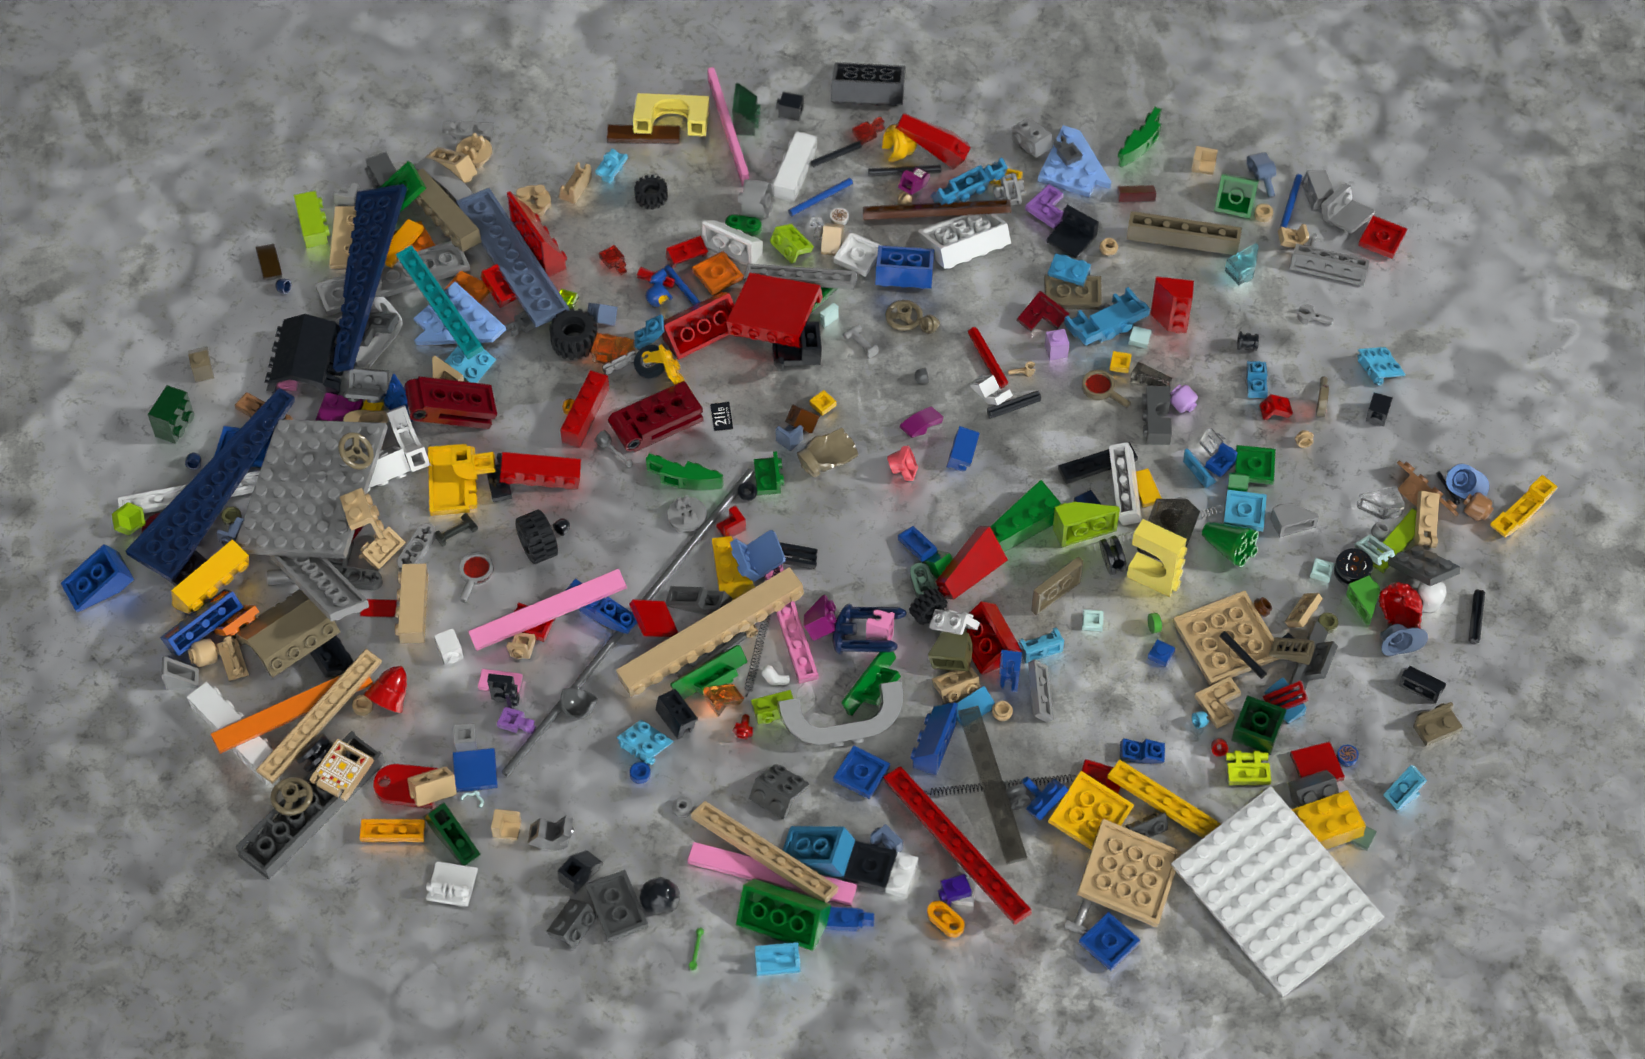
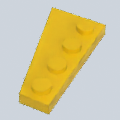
(726, 569)

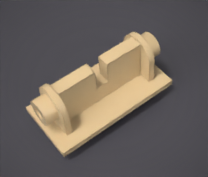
(232, 658)

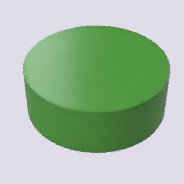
(1154, 623)

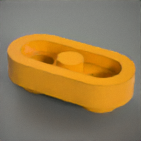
(946, 919)

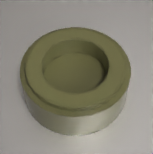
(229, 515)
(1329, 622)

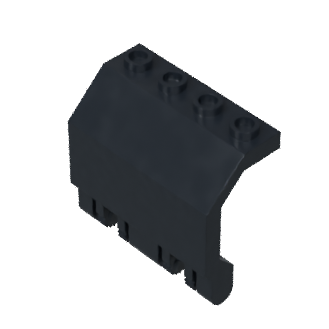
(305, 354)

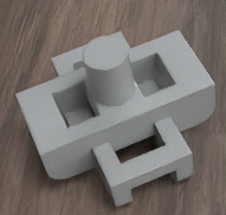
(1008, 191)

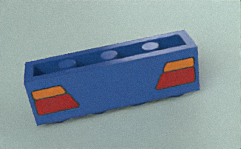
(201, 622)

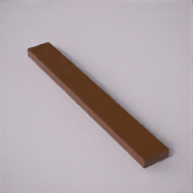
(936, 209)

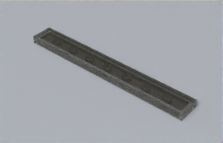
(992, 785)

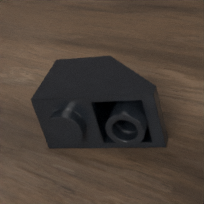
(578, 870)

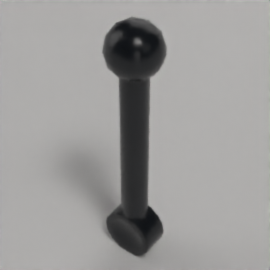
(1456, 500)

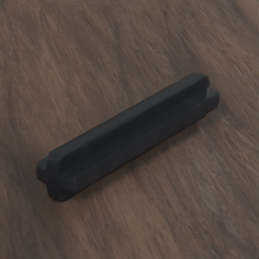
(1014, 404)
(1476, 616)

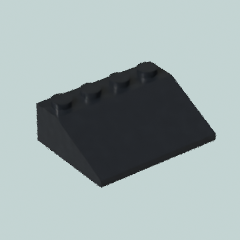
(868, 84)

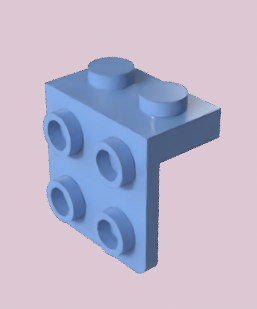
(758, 556)

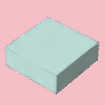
(829, 315)
(1140, 337)
(1322, 570)
(1092, 620)

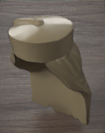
(827, 452)

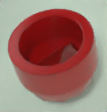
(1224, 747)

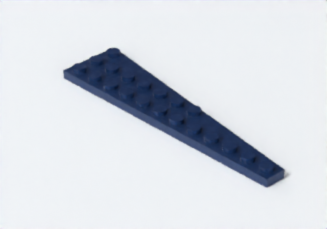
(373, 231)
(186, 520)

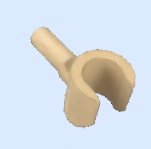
(1027, 370)

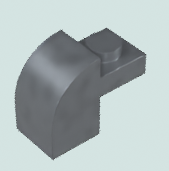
(551, 835)

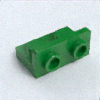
(768, 476)

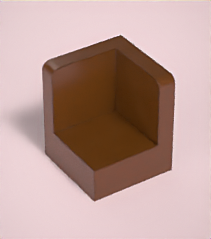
(803, 417)

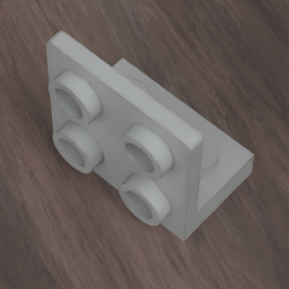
(1344, 212)

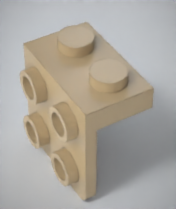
(360, 511)

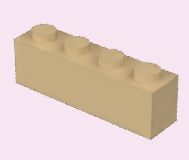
(412, 603)

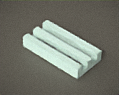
(1372, 551)

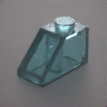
(1242, 265)

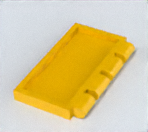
(446, 489)

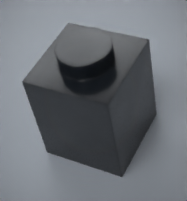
(790, 106)
(1378, 409)

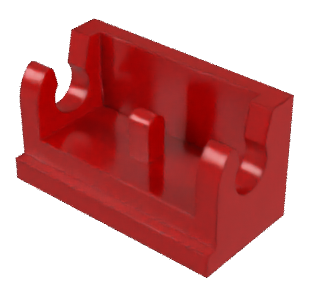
(686, 250)
(497, 286)

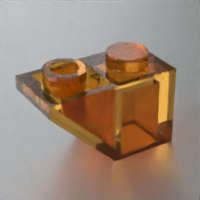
(610, 347)

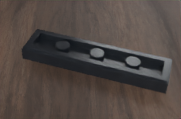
(1087, 466)

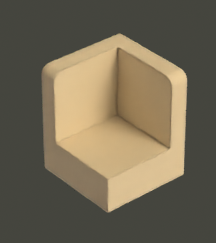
(1204, 160)
(506, 824)

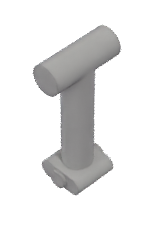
(854, 333)
(1076, 926)

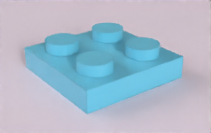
(1245, 509)

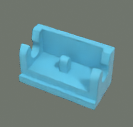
(1042, 646)
(777, 959)

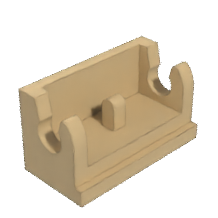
(576, 184)
(432, 786)

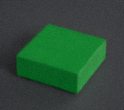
(1238, 482)

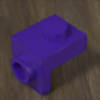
(954, 889)

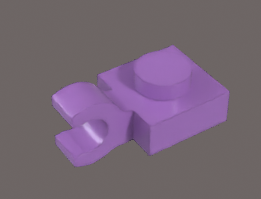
(514, 719)

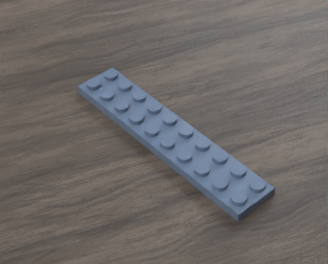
(514, 257)

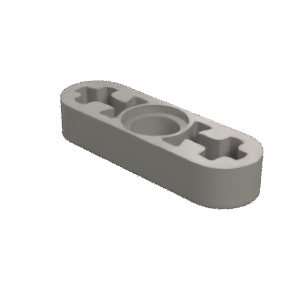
(417, 539)

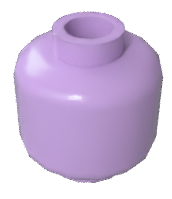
(1183, 398)

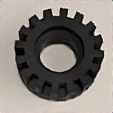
(651, 200)
(925, 605)

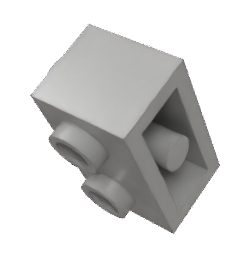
(1032, 137)

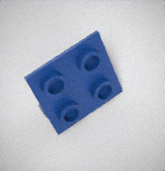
(396, 395)

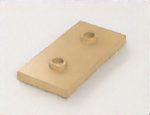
(341, 236)

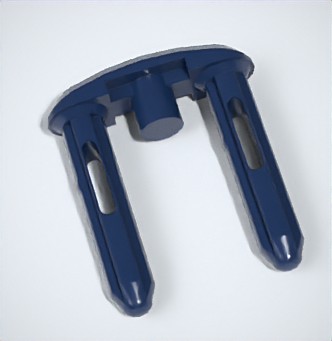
(845, 627)

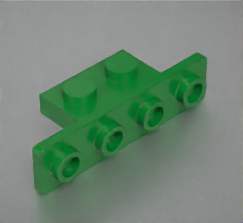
(715, 672)
(867, 686)

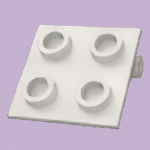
(451, 884)

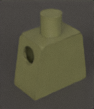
(952, 652)

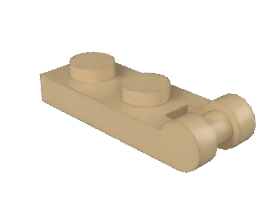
(1427, 519)

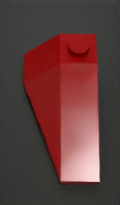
(936, 140)

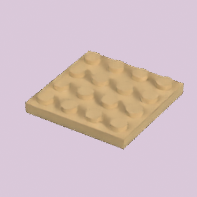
(1237, 617)
(1129, 873)

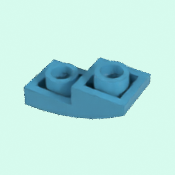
(650, 333)
(1257, 379)

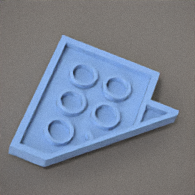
(1078, 176)
(480, 320)

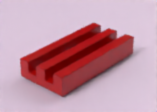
(1284, 690)

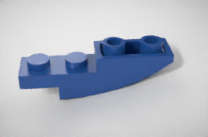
(608, 613)

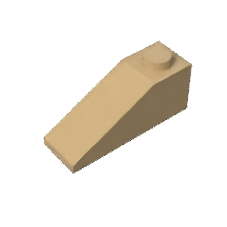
(456, 162)

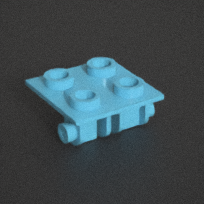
(1379, 364)
(474, 367)
(643, 741)

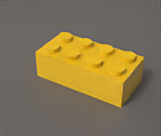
(1332, 819)

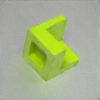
(128, 518)

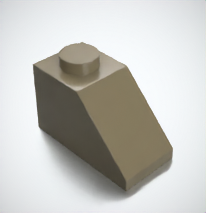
(201, 364)

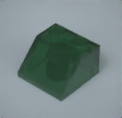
(745, 111)

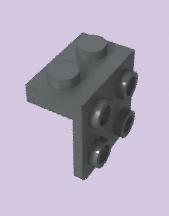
(367, 385)
(777, 790)

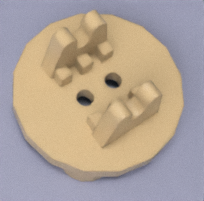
(477, 148)

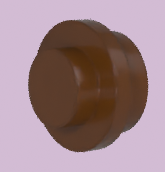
(1263, 606)

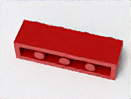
(584, 409)
(540, 470)

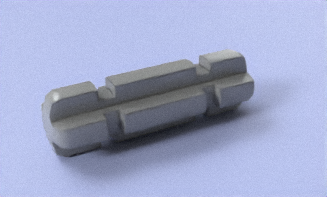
(619, 362)

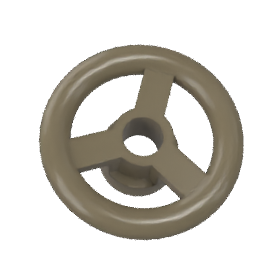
(904, 311)
(354, 452)
(287, 787)

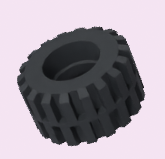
(572, 322)
(536, 536)

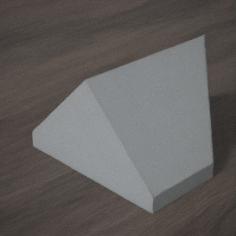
(178, 674)

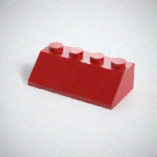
(698, 325)

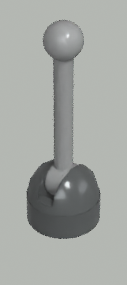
(604, 439)

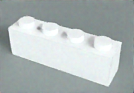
(794, 166)
(1125, 483)

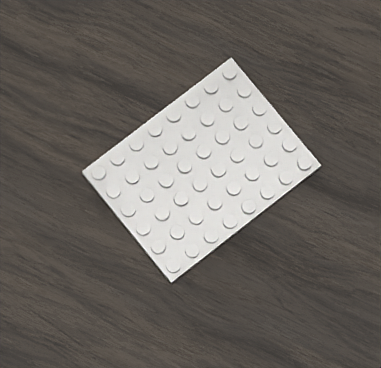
(1277, 891)

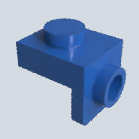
(1222, 460)

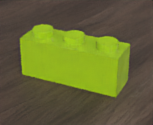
(312, 219)

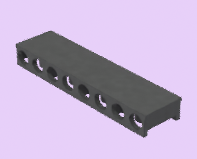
(289, 833)

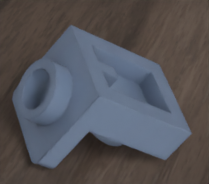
(234, 528)
(887, 837)

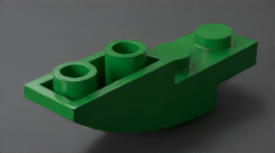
(1141, 140)
(690, 477)

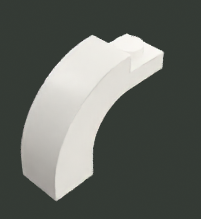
(407, 439)

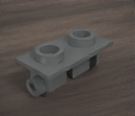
(1151, 826)

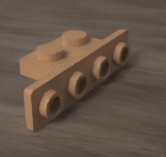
(1415, 483)

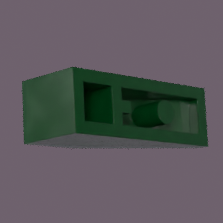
(451, 834)

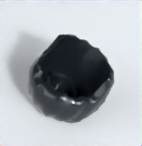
(659, 896)

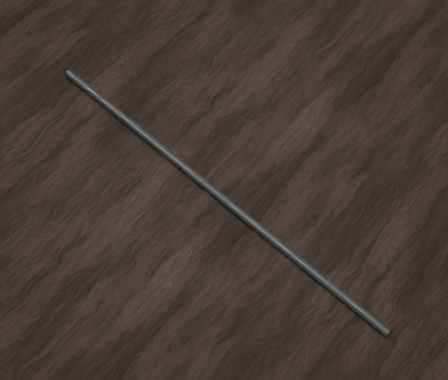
(617, 635)

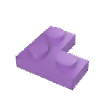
(1044, 208)

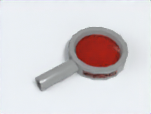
(474, 570)

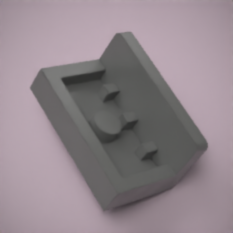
(572, 922)

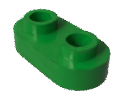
(743, 223)

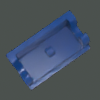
(963, 449)
(1010, 668)

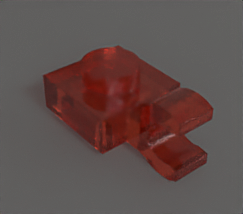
(866, 132)
(613, 258)

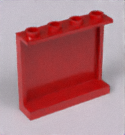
(773, 309)

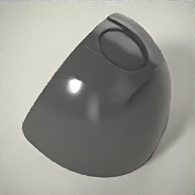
(577, 702)

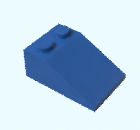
(97, 578)

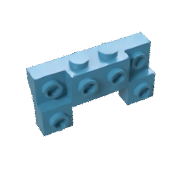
(970, 183)
(1110, 321)

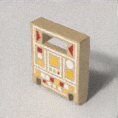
(339, 772)

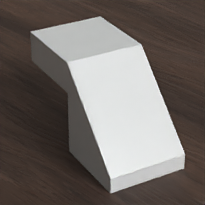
(989, 390)

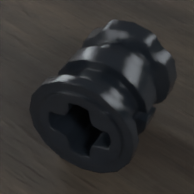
(1247, 341)

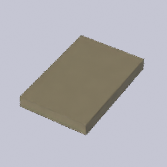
(1073, 295)
(1057, 586)

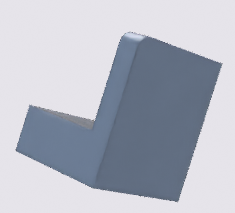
(603, 313)
(789, 436)

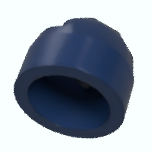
(283, 285)
(193, 461)

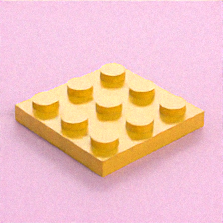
(1085, 808)

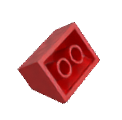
(1172, 303)
(990, 638)

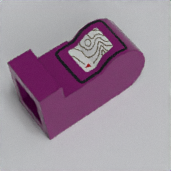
(916, 180)

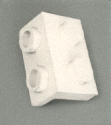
(952, 622)

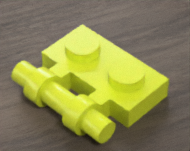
(1248, 773)

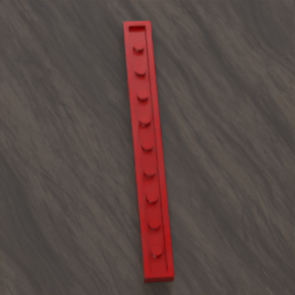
(958, 845)

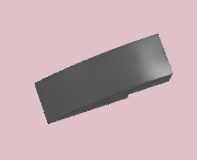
(696, 599)

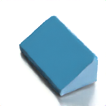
(1198, 469)
(978, 698)
(1292, 713)

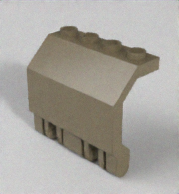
(287, 632)

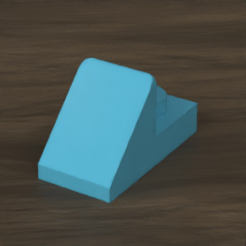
(1405, 788)

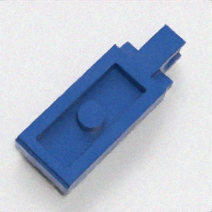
(849, 919)

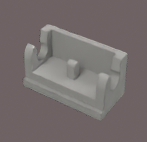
(1317, 187)

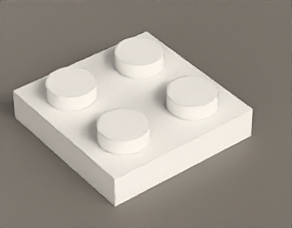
(857, 254)

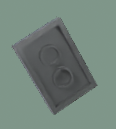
(1424, 565)
(616, 905)

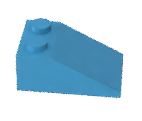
(820, 848)

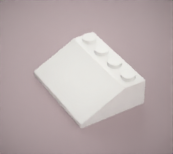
(965, 238)

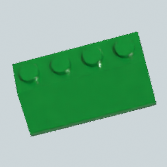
(782, 914)

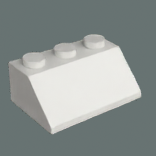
(733, 242)
(390, 464)

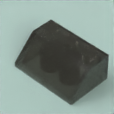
(1175, 516)

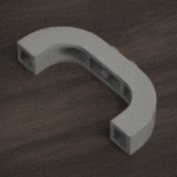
(889, 710)

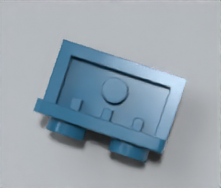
(1069, 269)

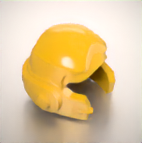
(902, 144)

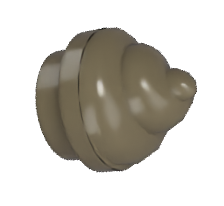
(929, 323)

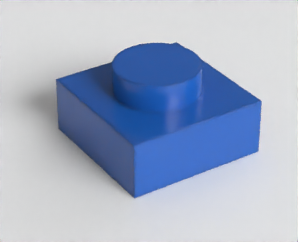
(1161, 653)

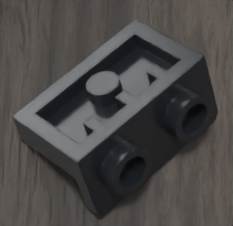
(503, 689)

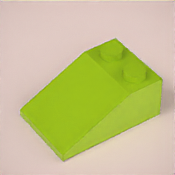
(1083, 521)

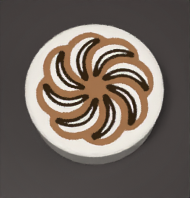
(839, 216)

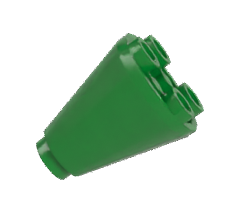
(1232, 541)

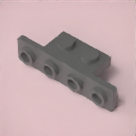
(1321, 658)

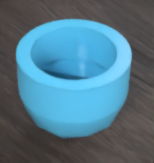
(1199, 719)

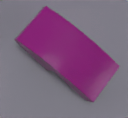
(920, 421)

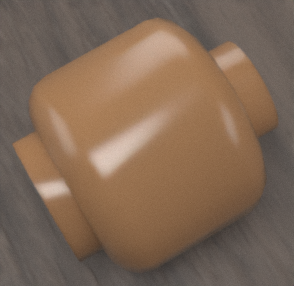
(1478, 506)

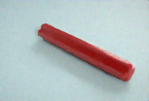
(987, 356)

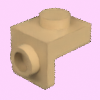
(1291, 237)
(521, 645)

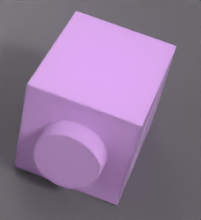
(1057, 344)

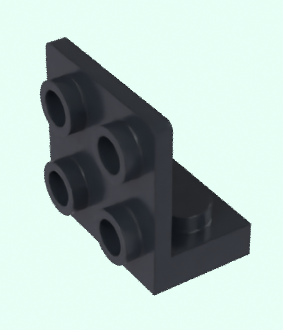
(1074, 232)

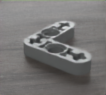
(346, 571)

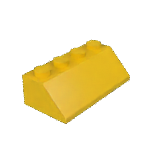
(209, 577)

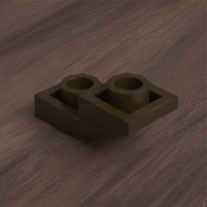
(268, 262)

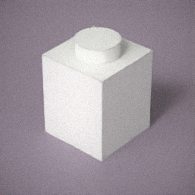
(448, 646)

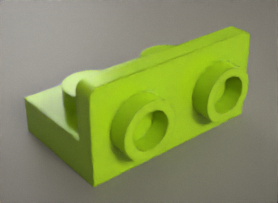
(790, 242)
(766, 707)

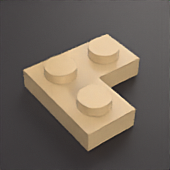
(1214, 700)

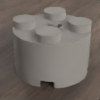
(756, 198)

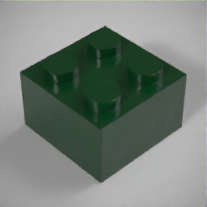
(171, 414)
(1258, 724)

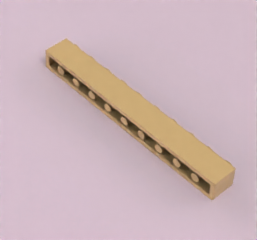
(710, 632)

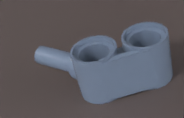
(1263, 170)

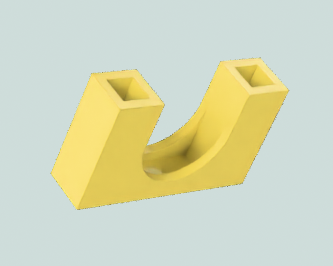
(651, 106)
(1167, 547)

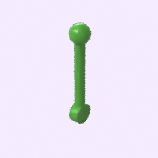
(693, 965)

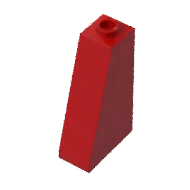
(972, 563)

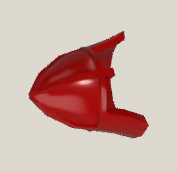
(389, 689)

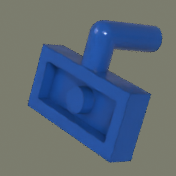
(1045, 799)

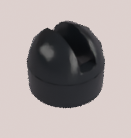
(561, 526)

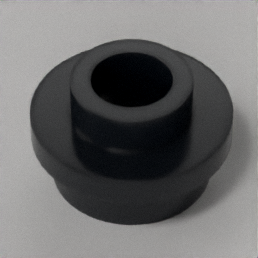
(747, 486)

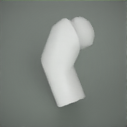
(773, 678)

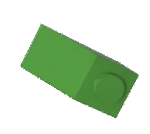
(1364, 596)

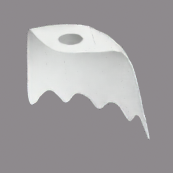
(380, 341)

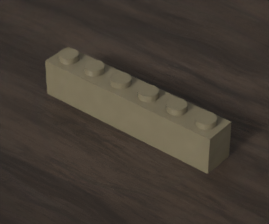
(447, 214)
(1184, 233)

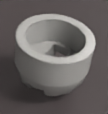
(1379, 530)

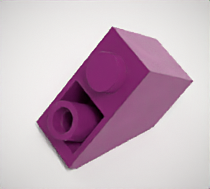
(820, 618)

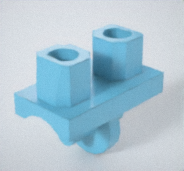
(611, 164)

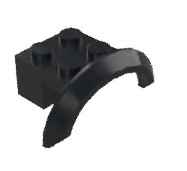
(807, 354)

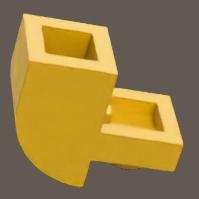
(470, 465)

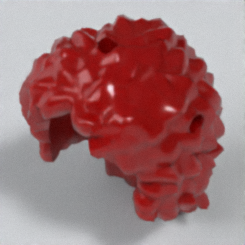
(1401, 605)

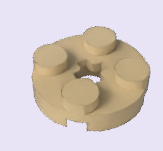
(537, 193)

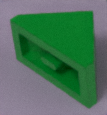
(938, 563)

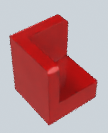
(733, 525)

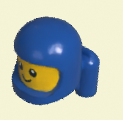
(658, 293)

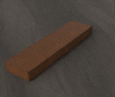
(659, 134)

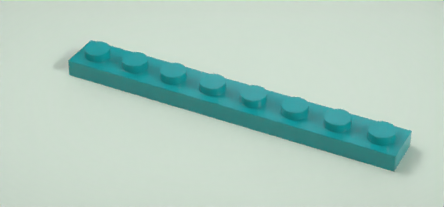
(440, 302)

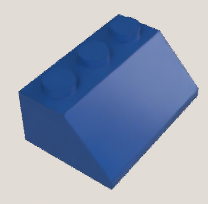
(904, 267)
(935, 738)

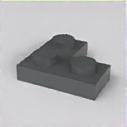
(378, 323)

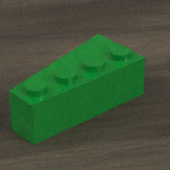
(1026, 517)

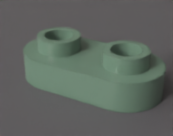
(923, 582)

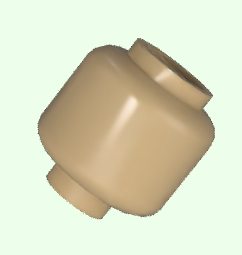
(203, 652)

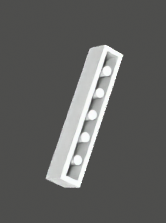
(219, 714)

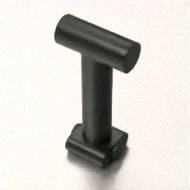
(468, 523)

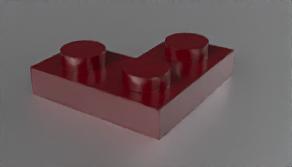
(1044, 308)

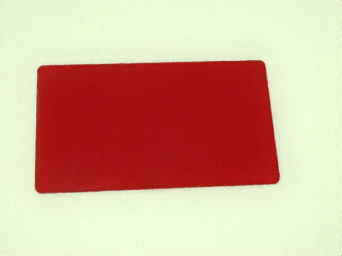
(380, 608)

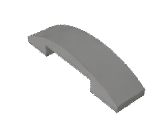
(445, 179)

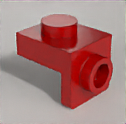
(1275, 406)

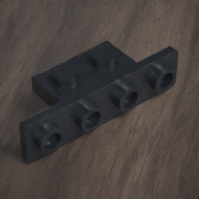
(332, 657)

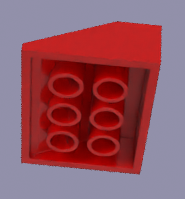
(536, 236)

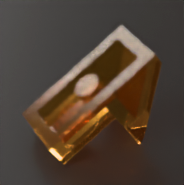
(721, 696)

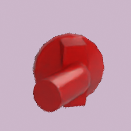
(743, 730)

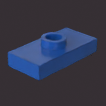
(917, 544)

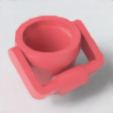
(904, 463)

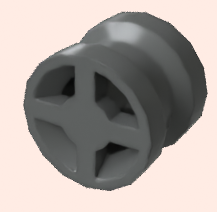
(1018, 796)

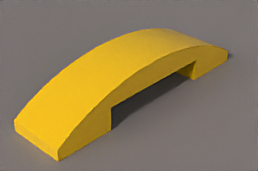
(1525, 507)

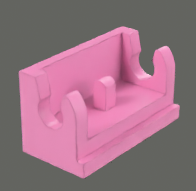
(880, 629)

